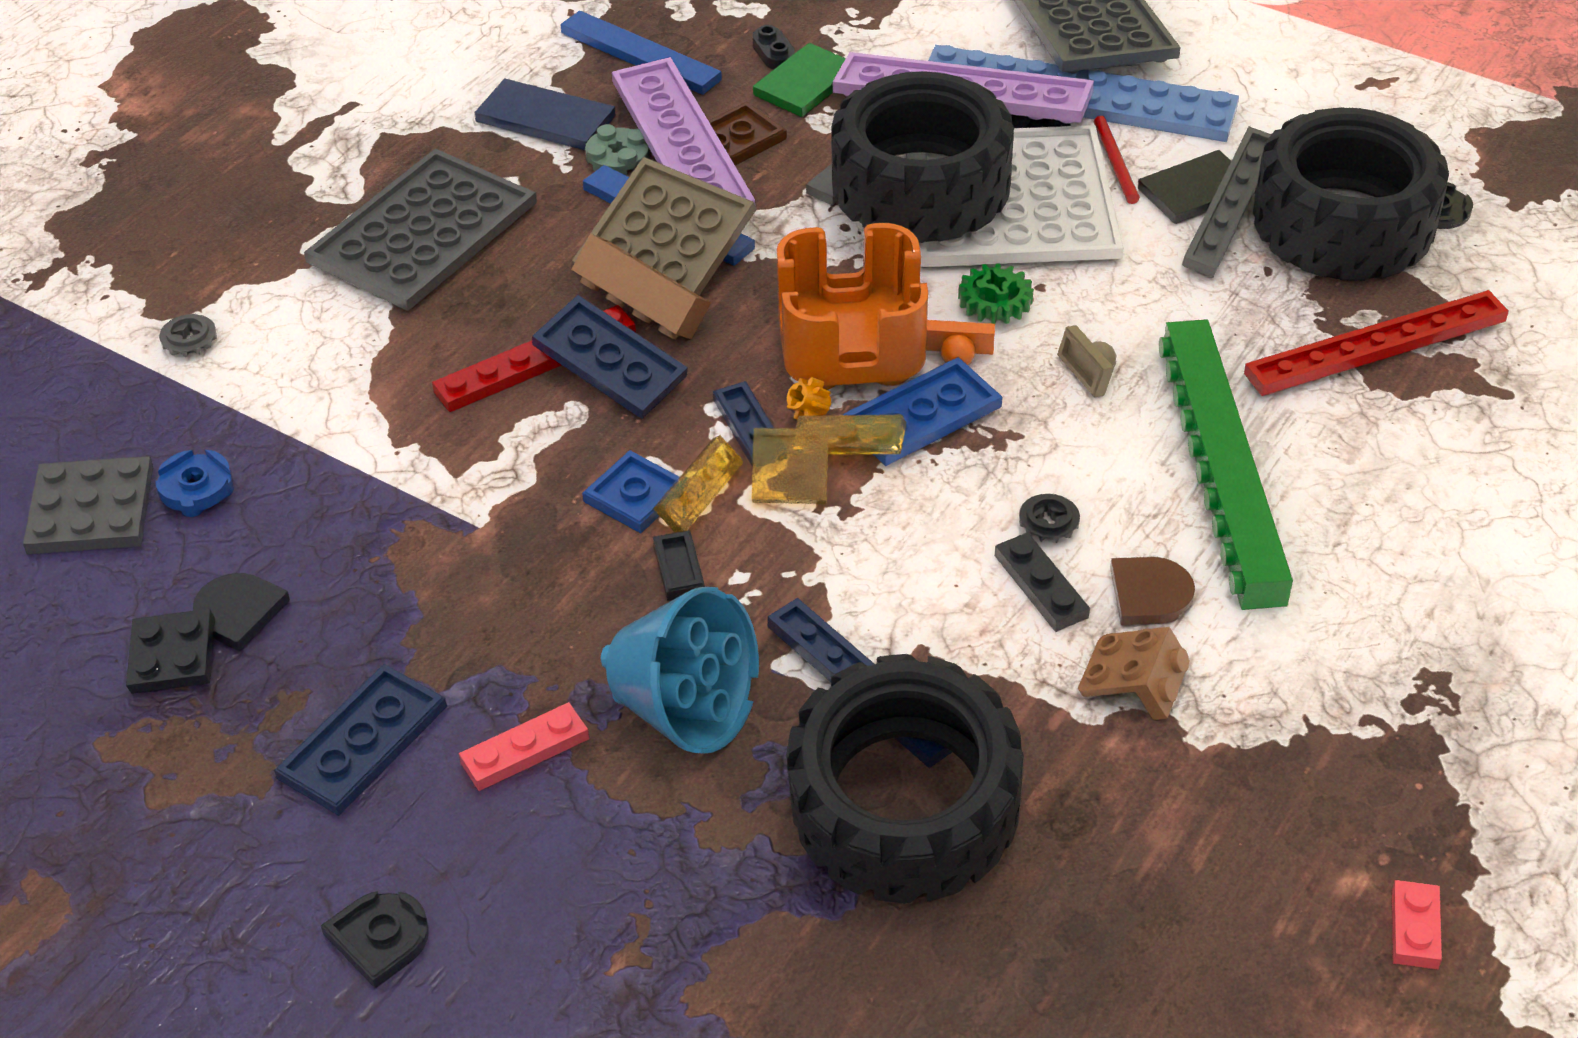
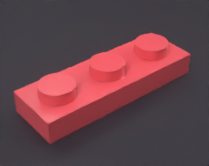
(523, 746)

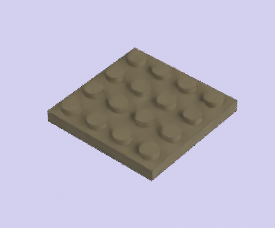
(674, 223)

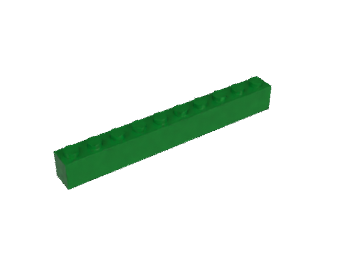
(1225, 467)

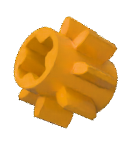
(808, 398)

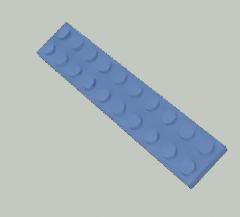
(1124, 98)

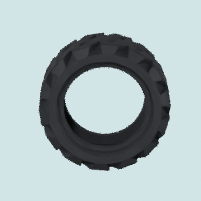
(924, 115)
(1343, 233)
(914, 701)

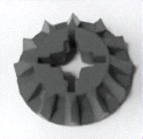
(175, 333)

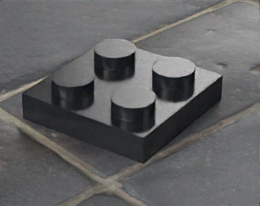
(170, 651)

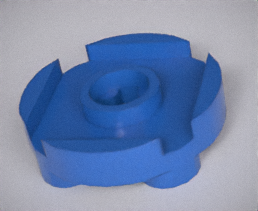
(192, 498)

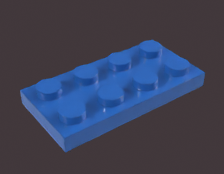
(934, 405)

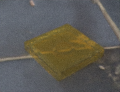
(790, 466)

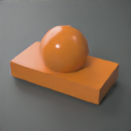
(960, 339)

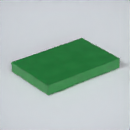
(801, 80)

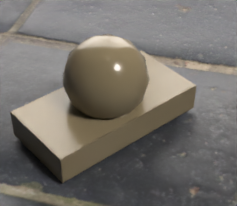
(1088, 361)

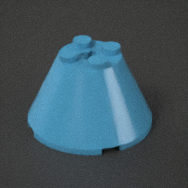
(687, 668)

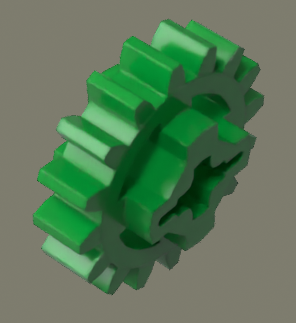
(995, 293)

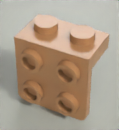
(1138, 662)

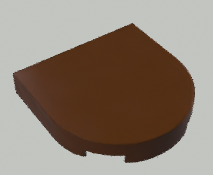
(1150, 590)

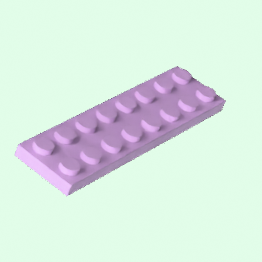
(1021, 92)
(676, 125)

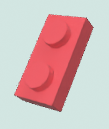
(1416, 924)

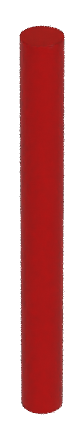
(1116, 160)

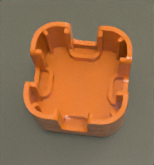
(857, 323)

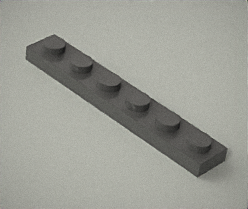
(1227, 205)

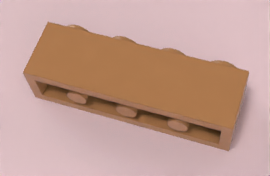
(641, 287)

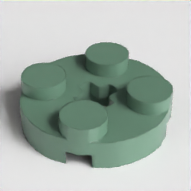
(626, 141)

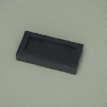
(677, 563)

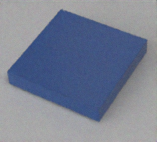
(630, 491)

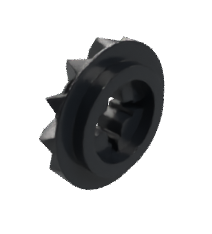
(1058, 508)

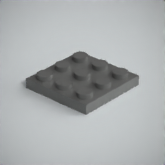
(88, 505)

